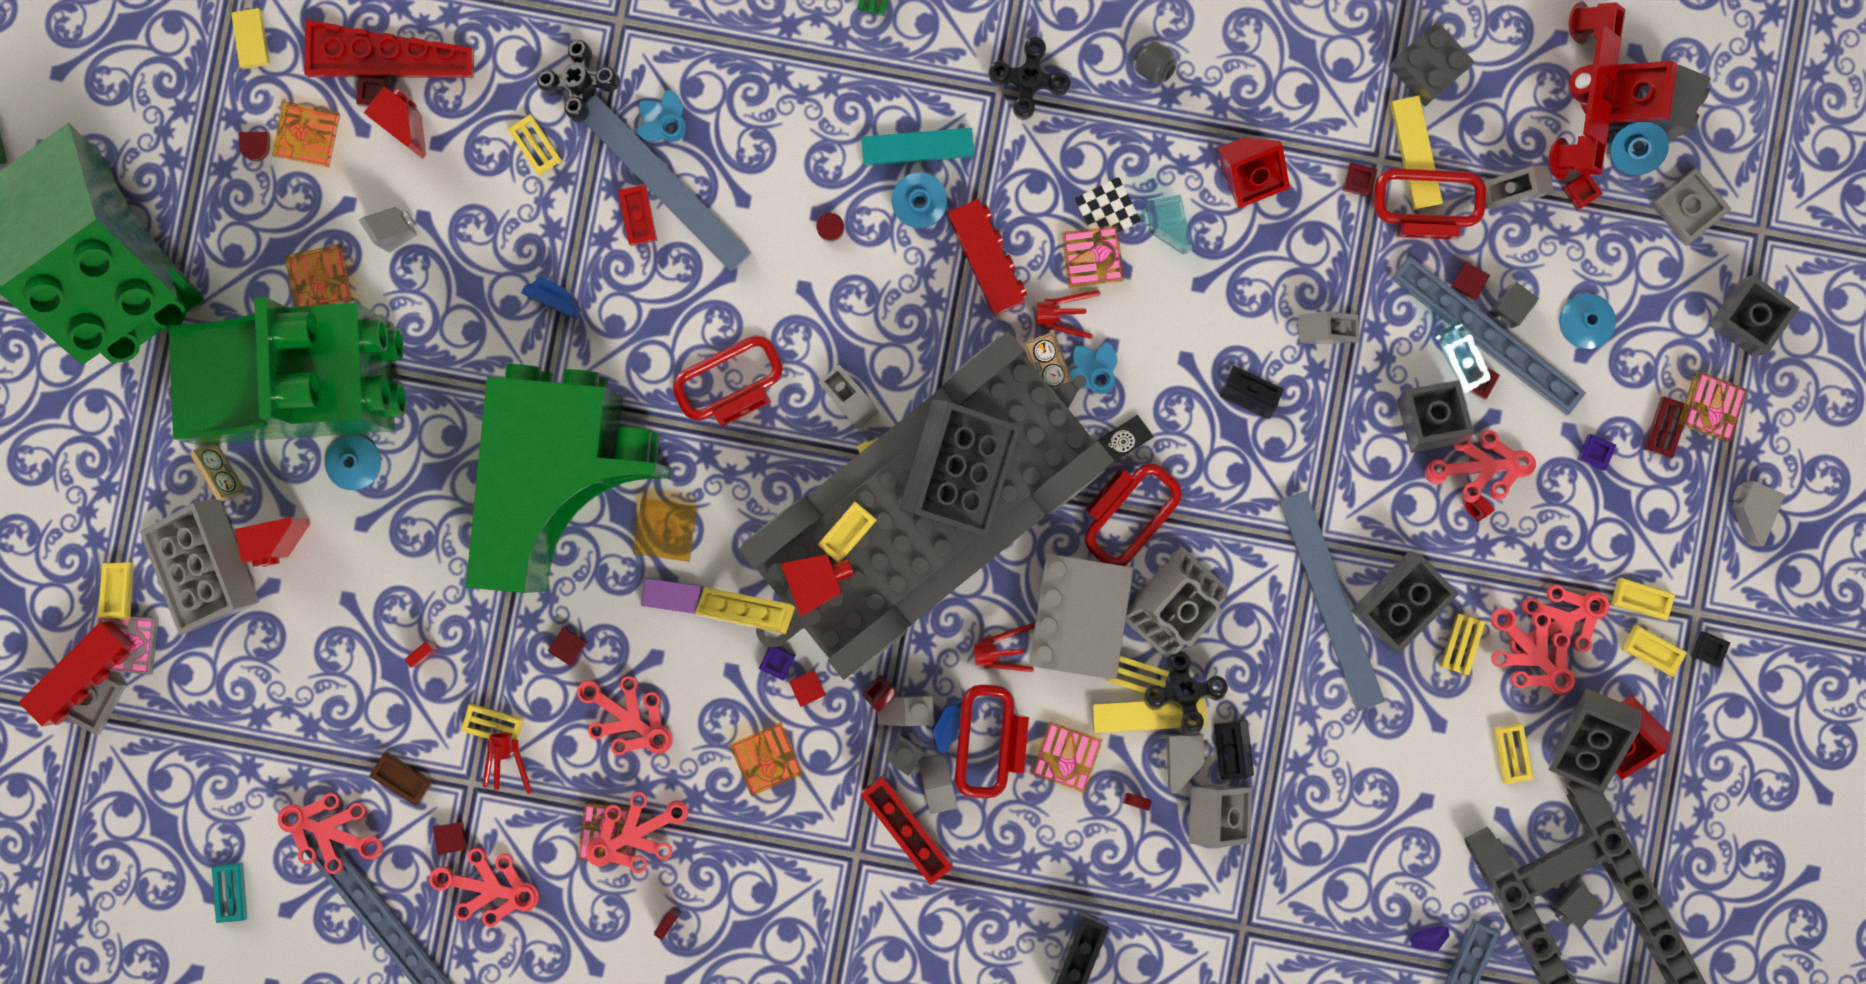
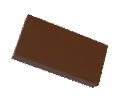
(401, 778)

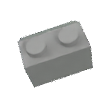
(1220, 815)

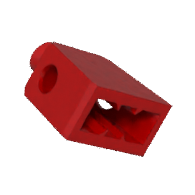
(815, 580)

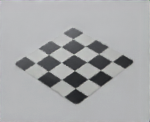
(1108, 206)

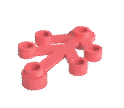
(1485, 466)
(1564, 620)
(1535, 654)
(629, 718)
(325, 831)
(633, 835)
(489, 888)

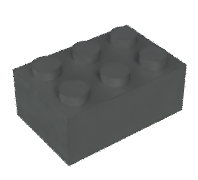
(1404, 602)
(1595, 740)

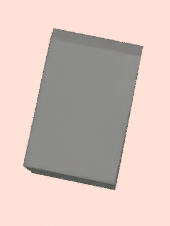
(937, 783)

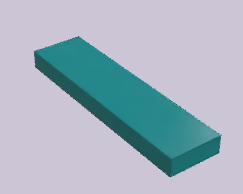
(917, 146)

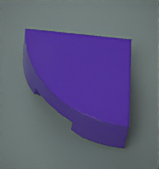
(1430, 939)

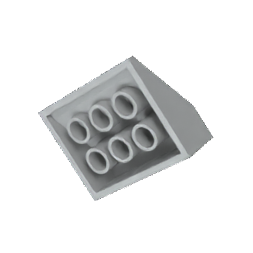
(199, 565)
(1081, 616)

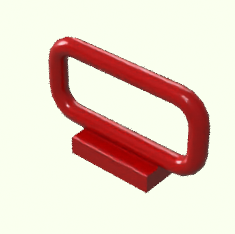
(1424, 225)
(740, 402)
(1112, 497)
(1012, 742)

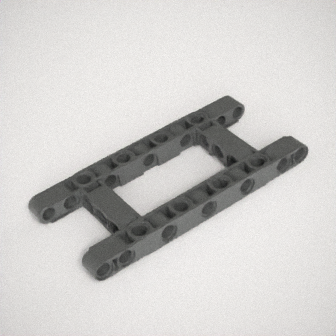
(1572, 860)

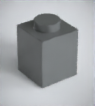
(1513, 306)
(905, 754)
(1575, 905)

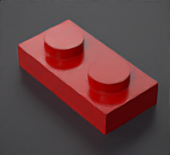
(637, 215)

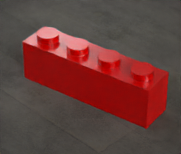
(986, 257)
(77, 673)
(907, 829)

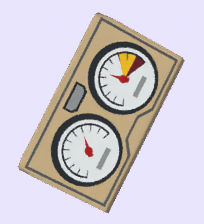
(1048, 359)
(217, 472)

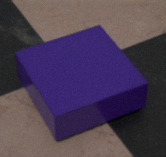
(1596, 452)
(777, 662)

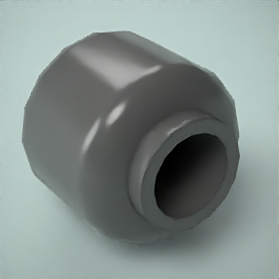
(1155, 62)

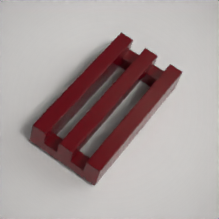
(1656, 424)

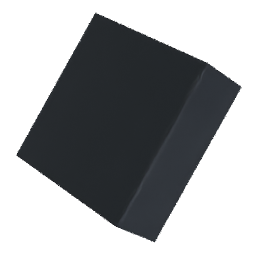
(1710, 649)

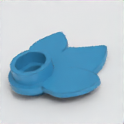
(660, 116)
(1092, 364)

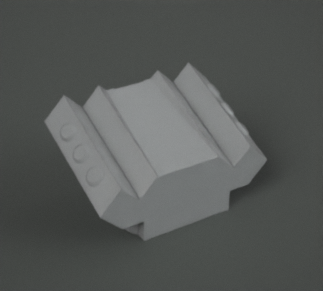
(1177, 604)

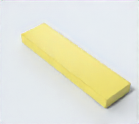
(1415, 150)
(745, 610)
(1137, 716)

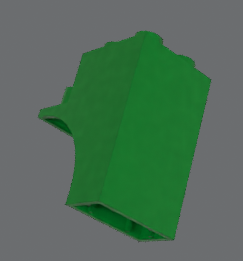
(81, 255)
(285, 374)
(540, 463)

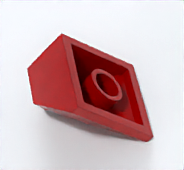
(1254, 169)

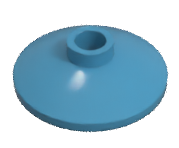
(1643, 159)
(919, 186)
(1576, 327)
(366, 462)

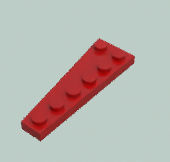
(361, 53)

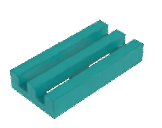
(240, 892)

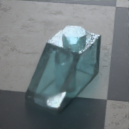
(1168, 222)
(1462, 356)

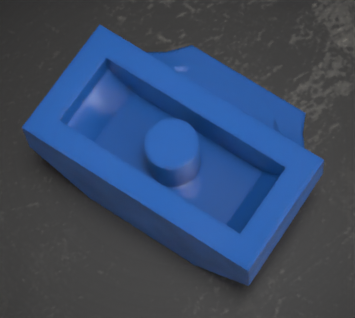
(552, 297)
(947, 725)

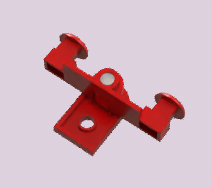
(1608, 89)

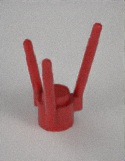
(1050, 312)
(987, 653)
(499, 748)

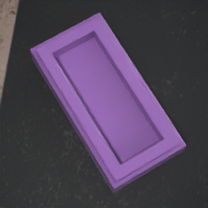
(671, 595)

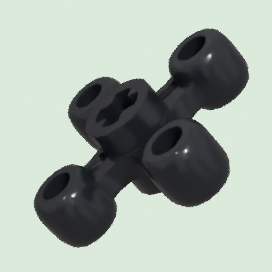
(1030, 67)
(578, 80)
(1182, 682)

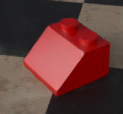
(397, 116)
(270, 541)
(1648, 745)

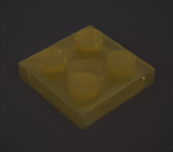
(665, 530)

